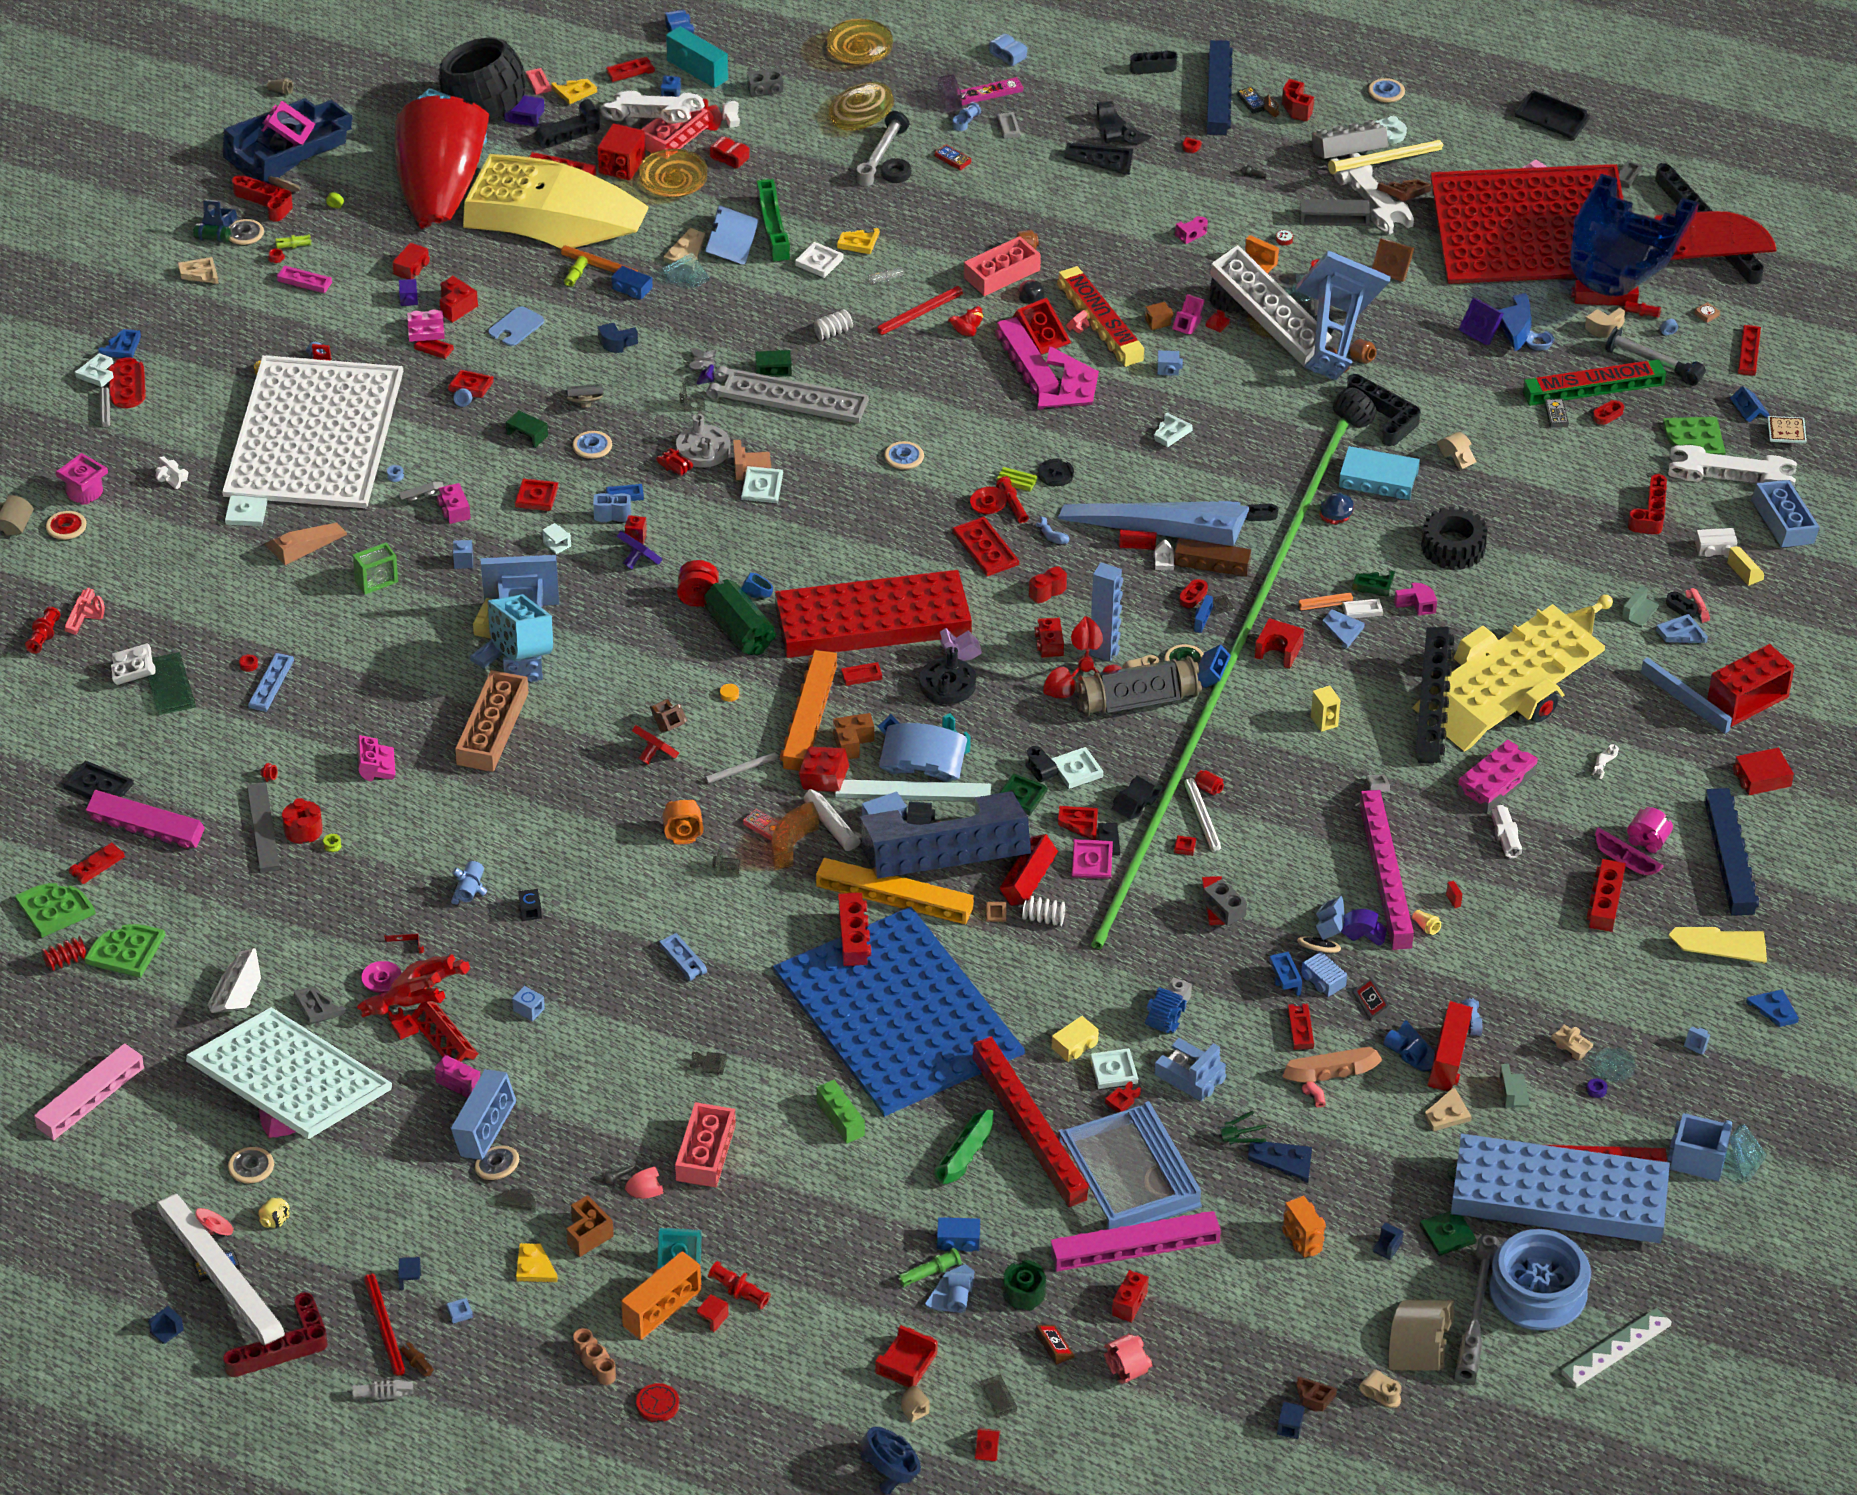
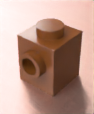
(1158, 315)

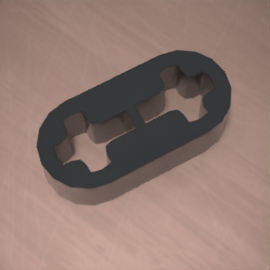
(1261, 512)
(1681, 604)

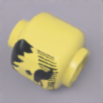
(274, 1213)

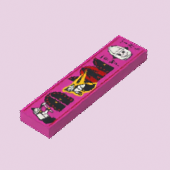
(991, 90)

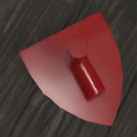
(714, 116)

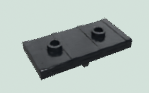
(1553, 114)

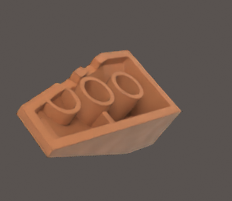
(302, 542)

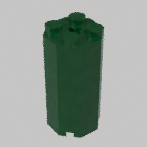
(739, 617)

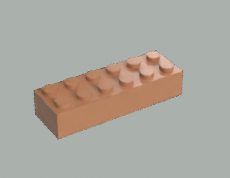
(492, 721)

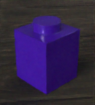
(408, 292)

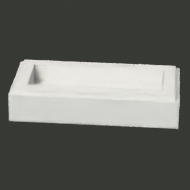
(1363, 608)

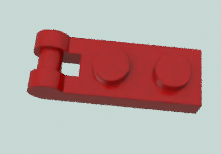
(630, 69)
(96, 863)
(1300, 1026)

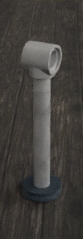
(896, 123)

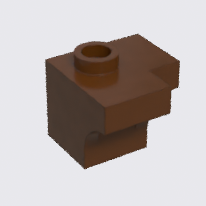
(667, 715)

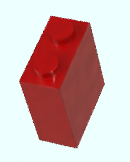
(1763, 771)

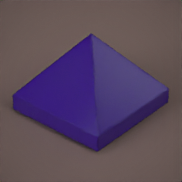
(706, 375)

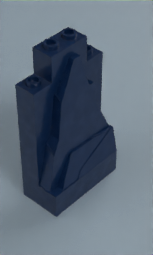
(250, 149)

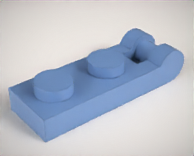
(683, 956)

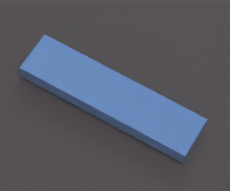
(271, 682)

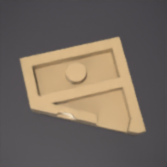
(199, 270)
(1447, 1112)

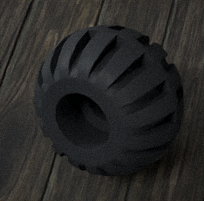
(1355, 407)

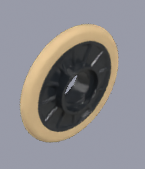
(1318, 944)

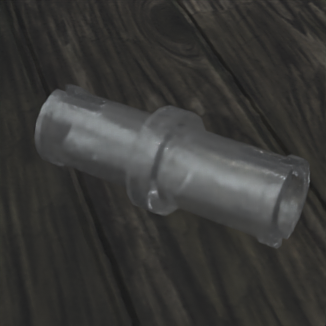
(886, 275)

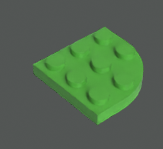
(1696, 432)
(54, 907)
(126, 949)

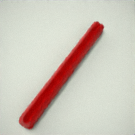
(919, 310)
(384, 1324)

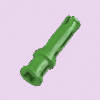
(938, 1264)

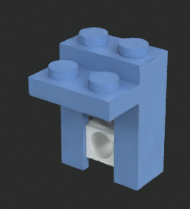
(1192, 1069)

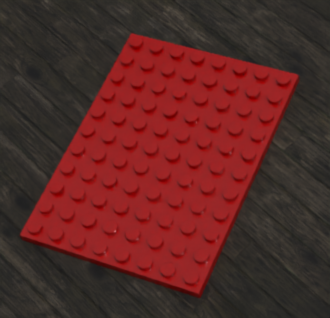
(1511, 220)

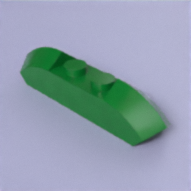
(964, 1147)

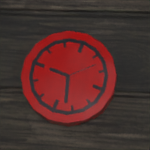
(657, 1402)

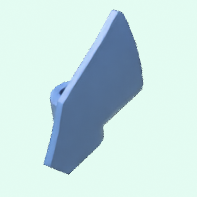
(952, 1290)

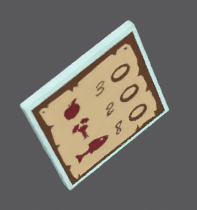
(1787, 429)

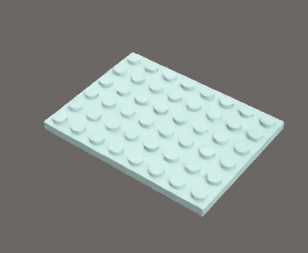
(289, 1072)

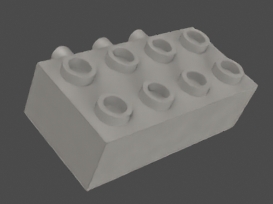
(1349, 139)

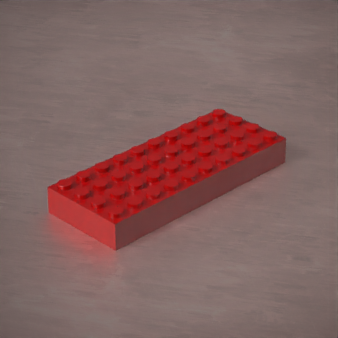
(872, 613)

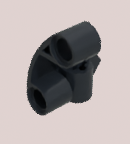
(1114, 127)

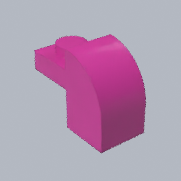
(1190, 316)
(1419, 596)

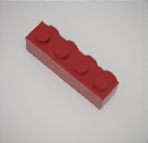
(1028, 870)

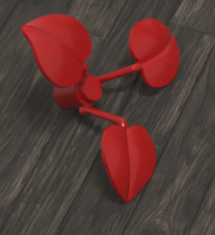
(1084, 636)

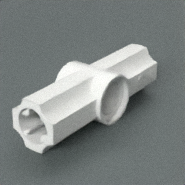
(1506, 831)

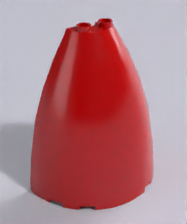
(437, 154)

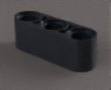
(1153, 62)

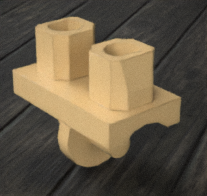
(1571, 1040)

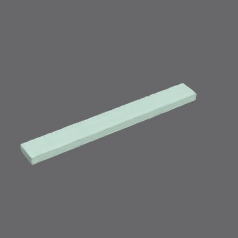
(913, 790)

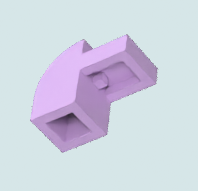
(967, 644)

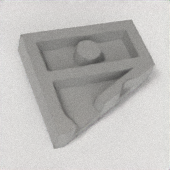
(427, 490)

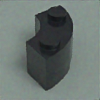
(1136, 796)

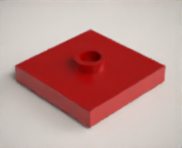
(474, 382)
(536, 494)

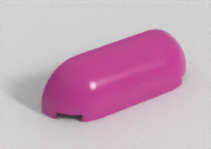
(1625, 853)

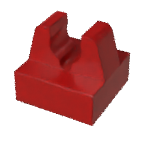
(1218, 321)

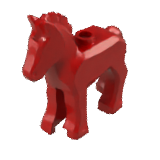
(412, 985)

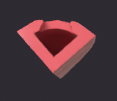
(644, 1184)

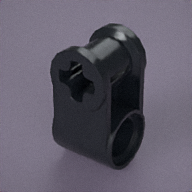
(279, 142)
(1040, 764)

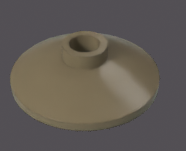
(283, 184)
(585, 400)

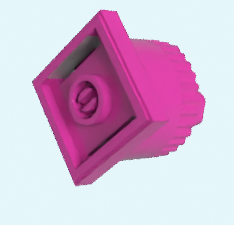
(82, 479)

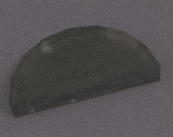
(517, 1199)

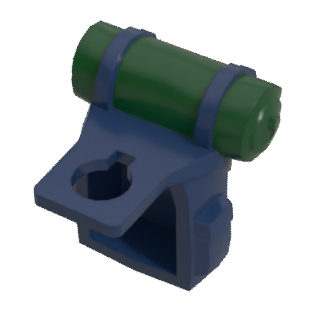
(215, 223)

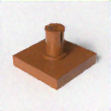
(1393, 259)

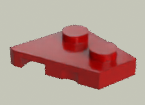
(1079, 820)

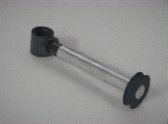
(1690, 372)

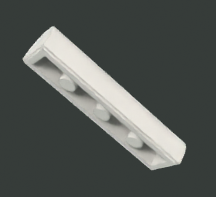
(832, 821)

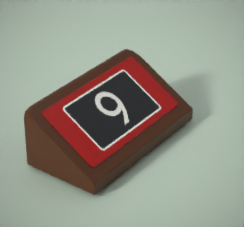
(1054, 1343)

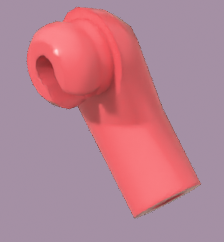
(1316, 1091)

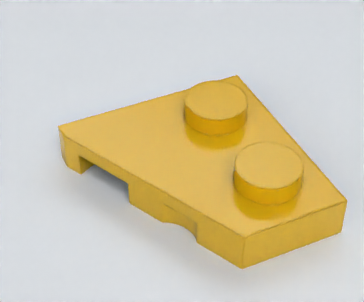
(574, 90)
(534, 1264)

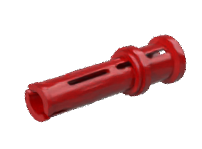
(1013, 501)

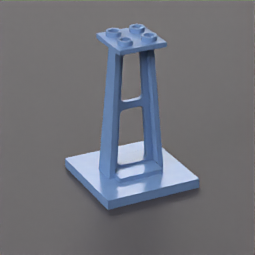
(1347, 287)
(524, 575)

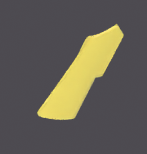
(1730, 944)

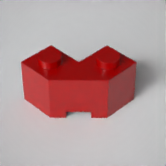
(1296, 102)

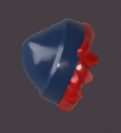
(1336, 508)

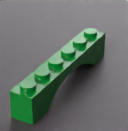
(775, 232)

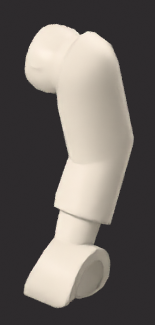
(1603, 758)

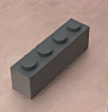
(1334, 212)

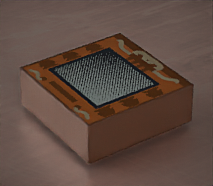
(1271, 105)

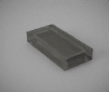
(998, 1396)

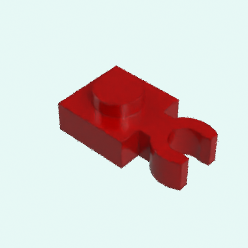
(402, 1025)
(1122, 1099)

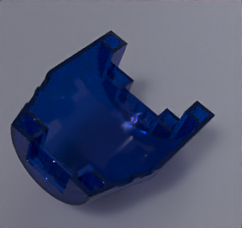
(1621, 248)

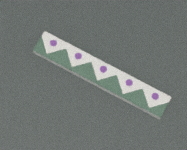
(1616, 1347)

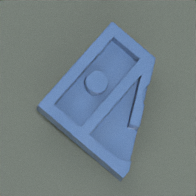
(1342, 627)

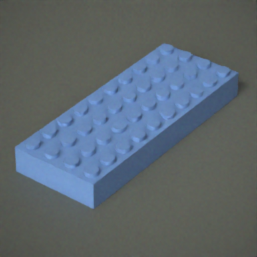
(1561, 1188)

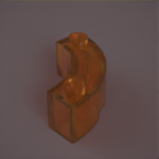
(789, 830)

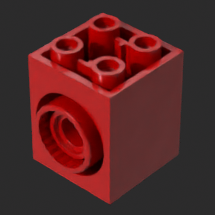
(621, 152)

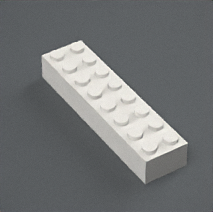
(1267, 303)

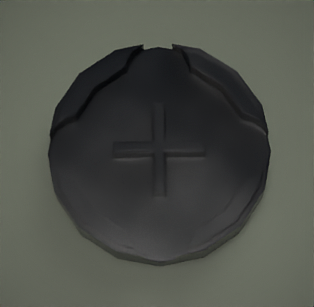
(1056, 472)

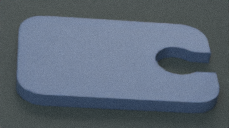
(519, 323)

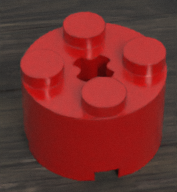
(302, 821)

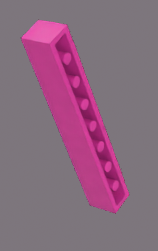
(1135, 1241)

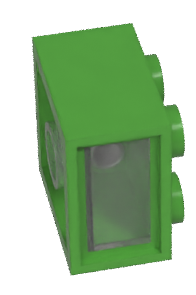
(375, 568)

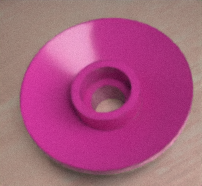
(380, 976)

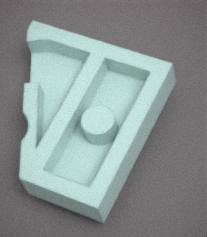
(1171, 430)

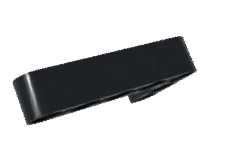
(1403, 414)

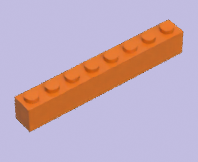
(809, 708)

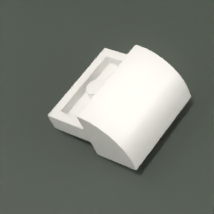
(132, 664)

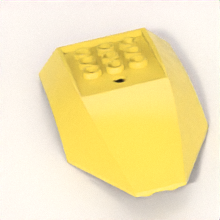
(568, 211)

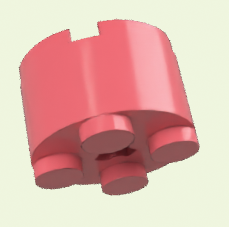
(1127, 1358)

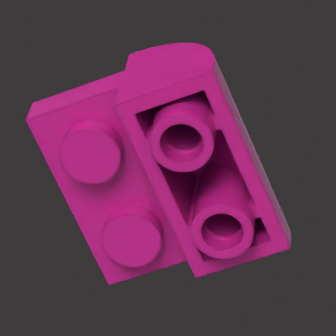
(375, 759)

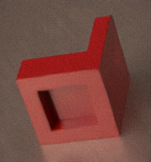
(714, 1310)

